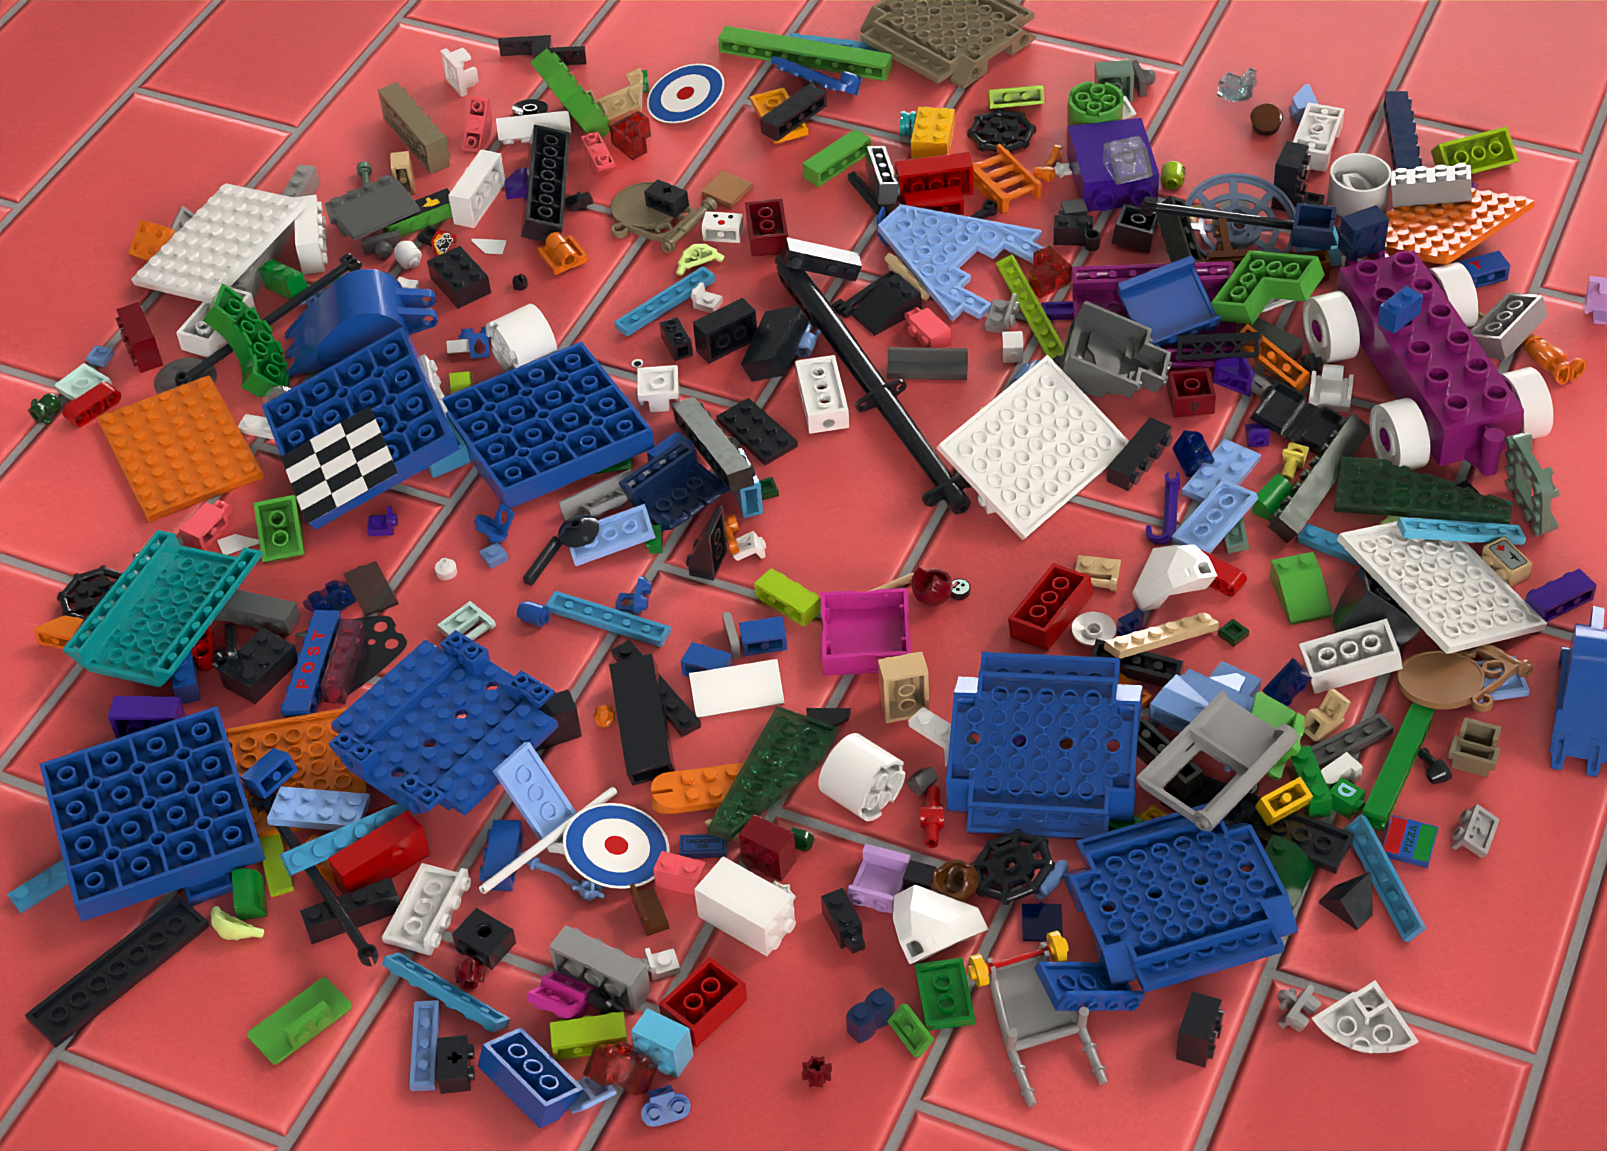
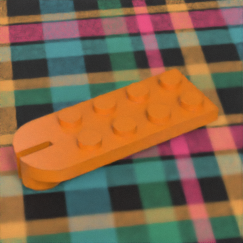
(692, 788)

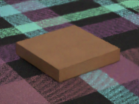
(727, 189)

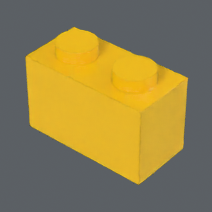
(1284, 801)

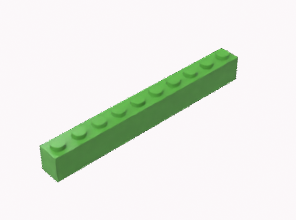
(805, 52)

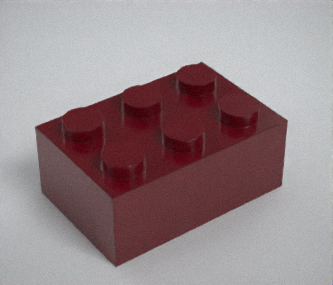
(766, 226)
(138, 337)

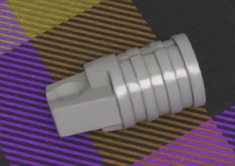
(1258, 382)

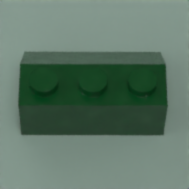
(1290, 865)

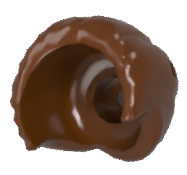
(956, 880)

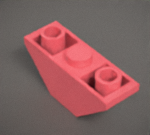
(478, 124)
(597, 153)

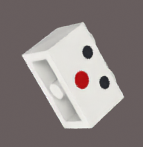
(722, 227)

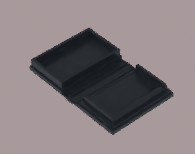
(1296, 420)

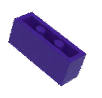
(1561, 595)

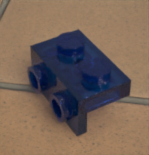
(333, 597)
(1288, 683)

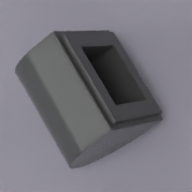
(921, 780)

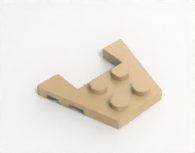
(624, 101)

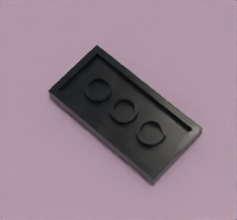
(757, 431)

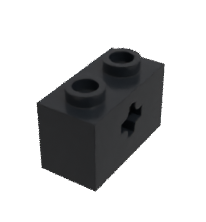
(666, 198)
(454, 1064)

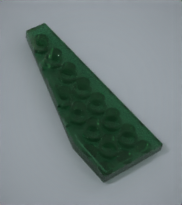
(1392, 490)
(780, 759)

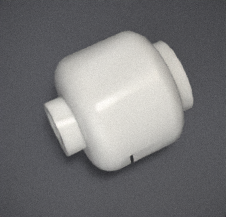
(407, 254)

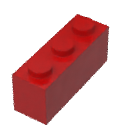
(941, 199)

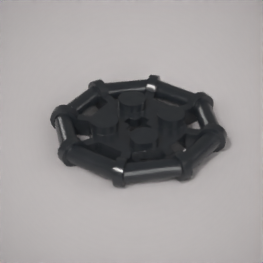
(1010, 130)
(86, 591)
(1006, 851)

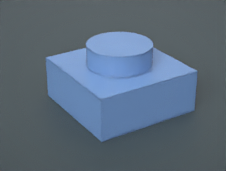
(100, 356)
(493, 555)

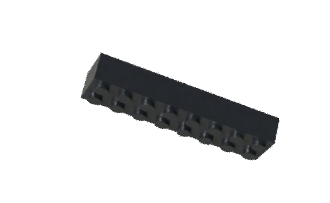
(545, 183)

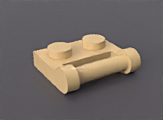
(1103, 571)

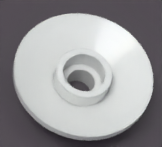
(1093, 626)

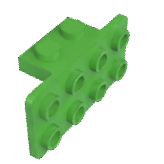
(1276, 714)
(299, 1020)

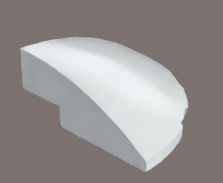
(1366, 1022)

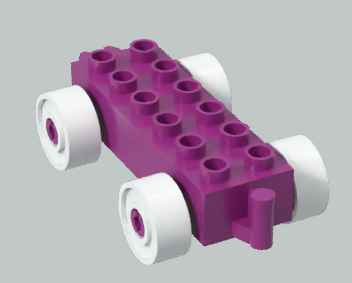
(1441, 378)

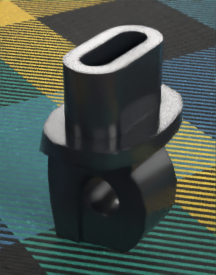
(578, 200)
(603, 1002)

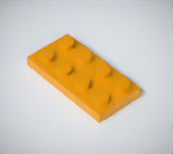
(768, 101)

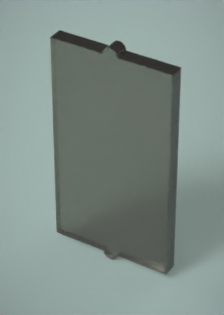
(370, 589)

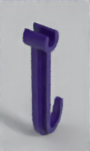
(1170, 512)

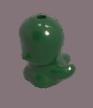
(44, 407)

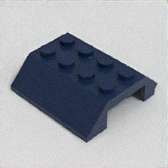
(672, 486)

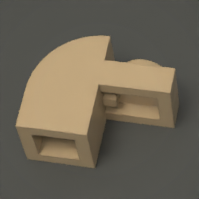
(1328, 718)

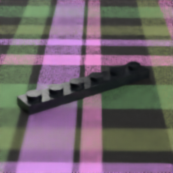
(676, 710)

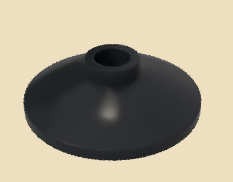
(529, 107)
(578, 530)

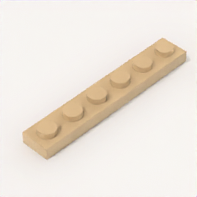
(1161, 635)

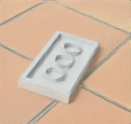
(736, 688)

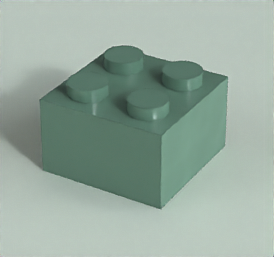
(1117, 73)

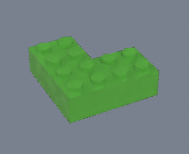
(569, 94)
(1266, 277)

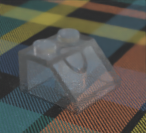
(1127, 160)

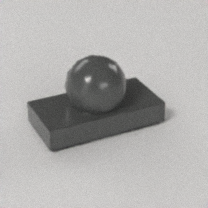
(1142, 78)
(381, 244)

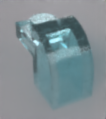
(1237, 88)

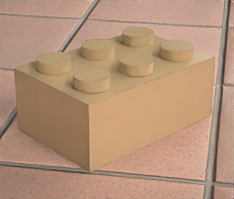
(903, 686)

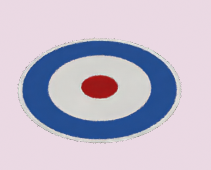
(685, 93)
(614, 845)

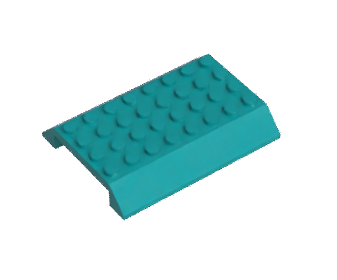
(158, 610)

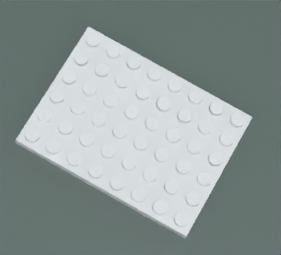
(219, 242)
(1034, 447)
(1442, 587)

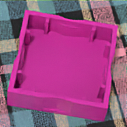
(863, 629)

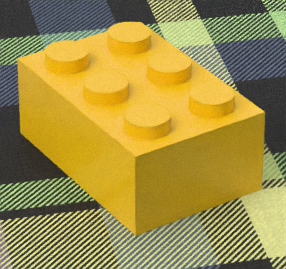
(932, 132)

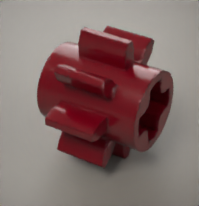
(469, 974)
(816, 1071)

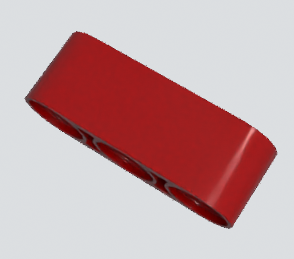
(92, 404)
(1228, 579)
(204, 649)

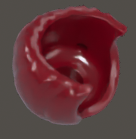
(931, 586)

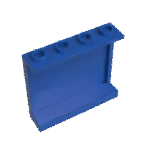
(1169, 302)

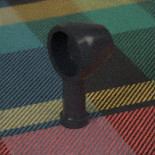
(1438, 770)

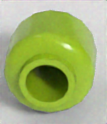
(1173, 175)

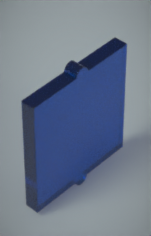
(1040, 920)

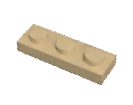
(899, 267)

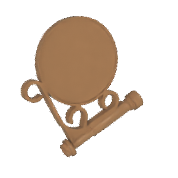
(1455, 679)

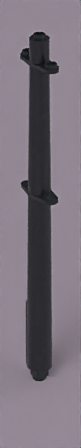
(878, 391)

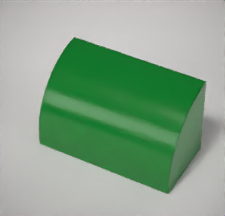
(1271, 496)
(249, 894)

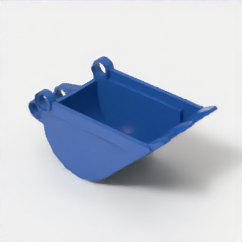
(352, 316)
(1582, 697)

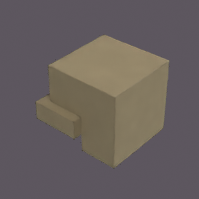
(1475, 747)

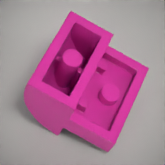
(561, 995)

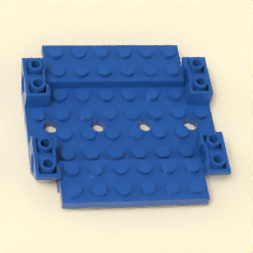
(420, 705)
(1041, 784)
(1191, 925)

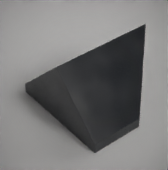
(1351, 900)

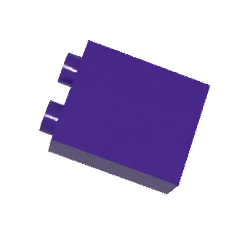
(1090, 174)

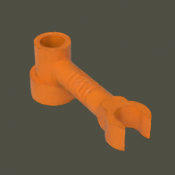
(1046, 172)
(730, 527)

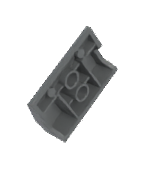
(371, 207)

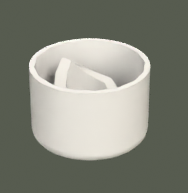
(1358, 183)

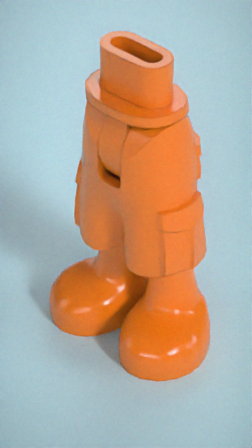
(1554, 359)

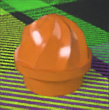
(604, 716)

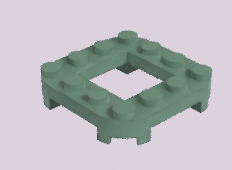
(1523, 476)

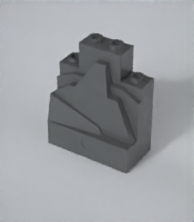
(1112, 354)

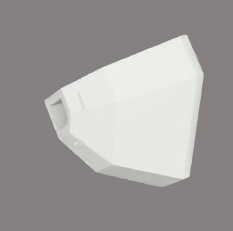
(1171, 572)
(932, 922)

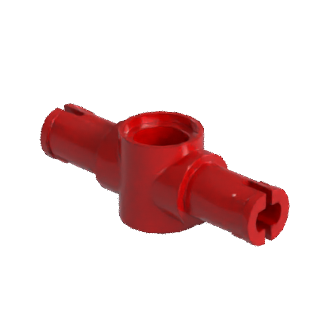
(932, 816)

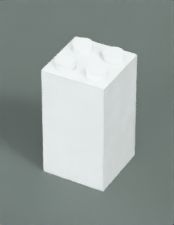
(745, 906)

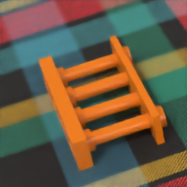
(993, 190)

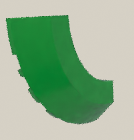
(250, 339)

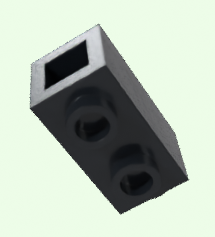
(676, 339)

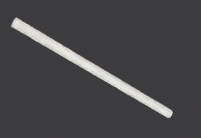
(540, 846)

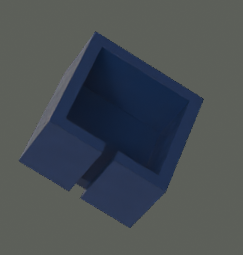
(1313, 226)
(1363, 233)

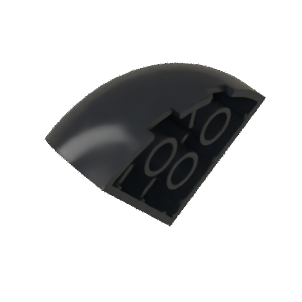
(1367, 602)

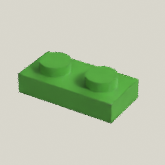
(910, 1030)

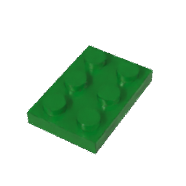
(944, 994)

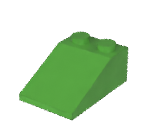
(280, 528)
(1300, 588)

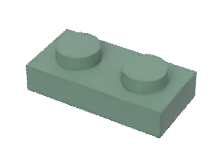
(1237, 538)

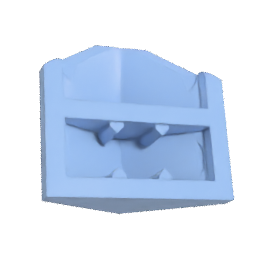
(592, 1095)

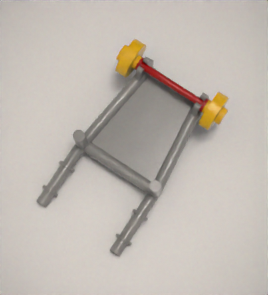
(1026, 1010)

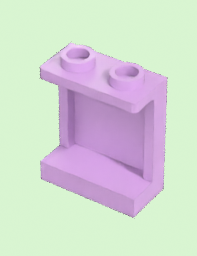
(878, 878)

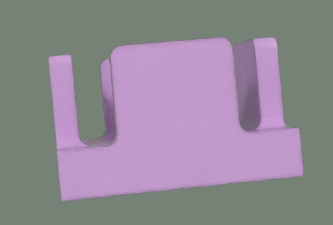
(1596, 299)

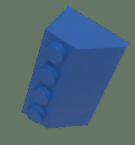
(529, 1076)

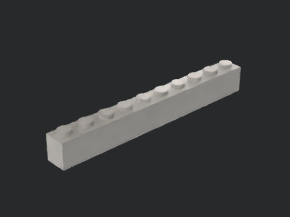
(302, 183)

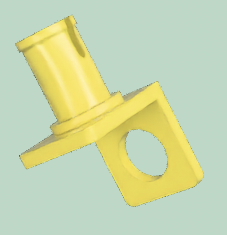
(1293, 460)

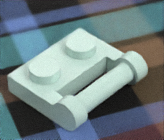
(466, 618)

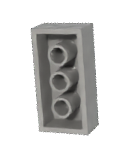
(1431, 185)
(1509, 324)
(601, 967)

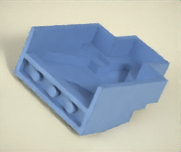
(1191, 692)

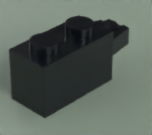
(843, 920)

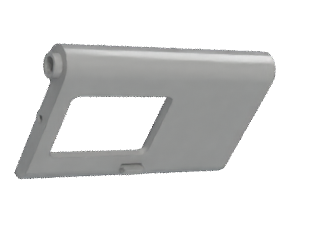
(1233, 739)

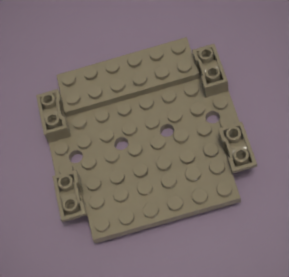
(947, 35)

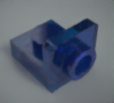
(1130, 623)

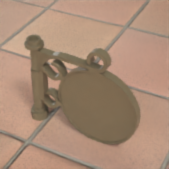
(634, 216)

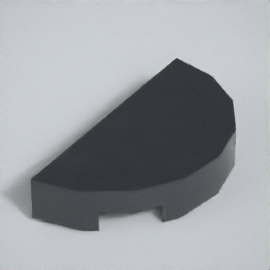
(832, 716)

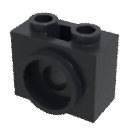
(483, 938)

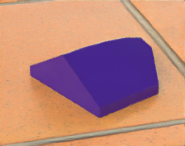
(516, 184)
(1234, 375)

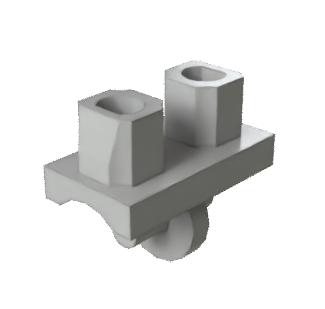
(1304, 1000)

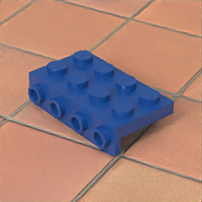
(1085, 985)

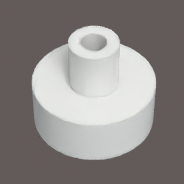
(446, 569)

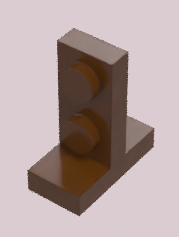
(1223, 245)

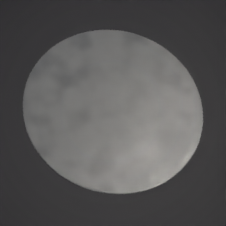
(166, 376)

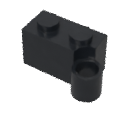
(1076, 231)

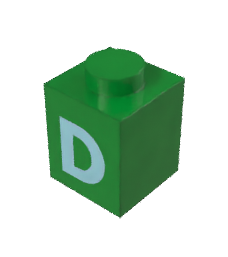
(1347, 798)

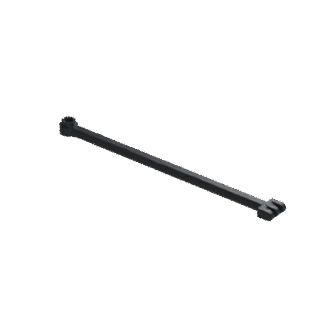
(1150, 205)
(348, 263)
(845, 308)
(364, 949)

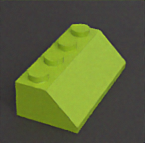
(1480, 151)

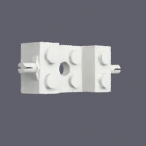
(1318, 130)

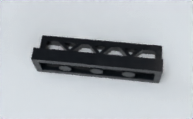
(1219, 340)

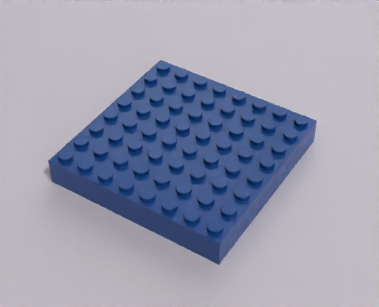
(398, 391)
(547, 424)
(150, 813)

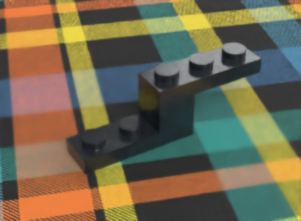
(537, 44)

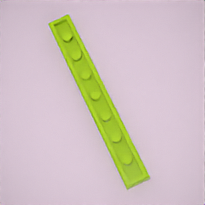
(1030, 307)
(275, 871)

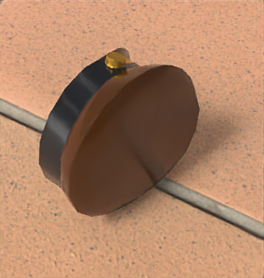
(1266, 119)

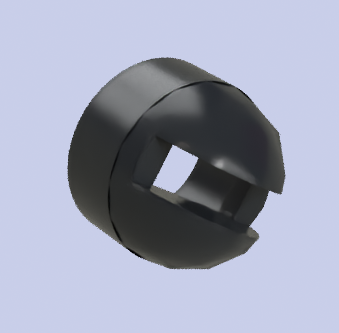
(516, 282)

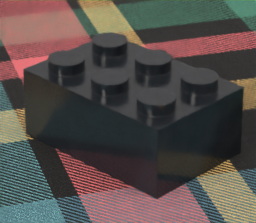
(1291, 173)
(459, 277)
(725, 330)
(258, 666)

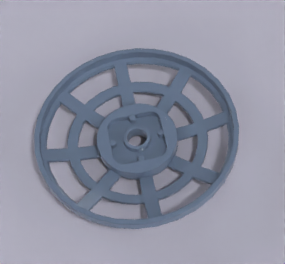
(1250, 233)

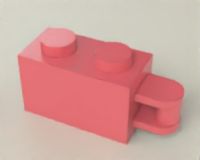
(928, 328)
(206, 524)
(679, 872)

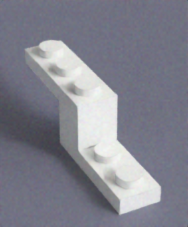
(934, 729)

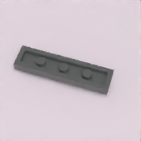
(1352, 739)

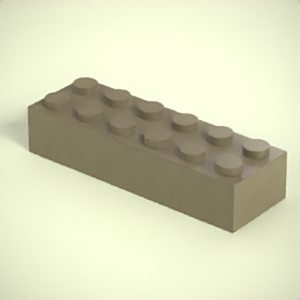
(414, 128)

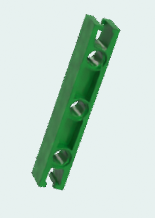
(1398, 766)

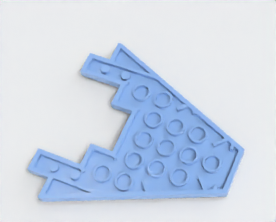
(941, 242)

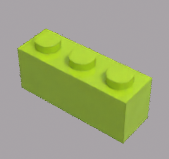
(1015, 96)
(787, 597)
(579, 1036)

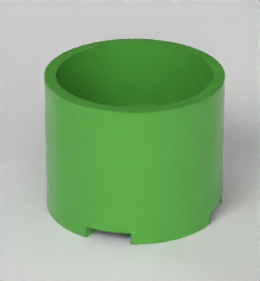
(1094, 104)

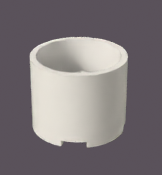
(520, 337)
(861, 776)

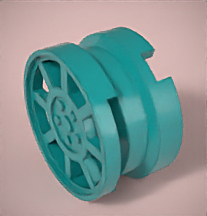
(905, 123)

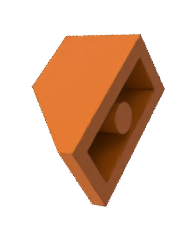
(58, 631)

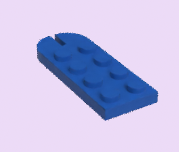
(848, 81)

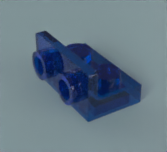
(1192, 452)

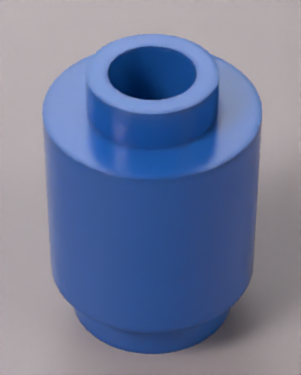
(533, 613)

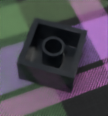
(1135, 229)
(1200, 1029)

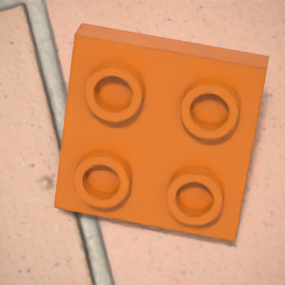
(149, 239)
(561, 253)

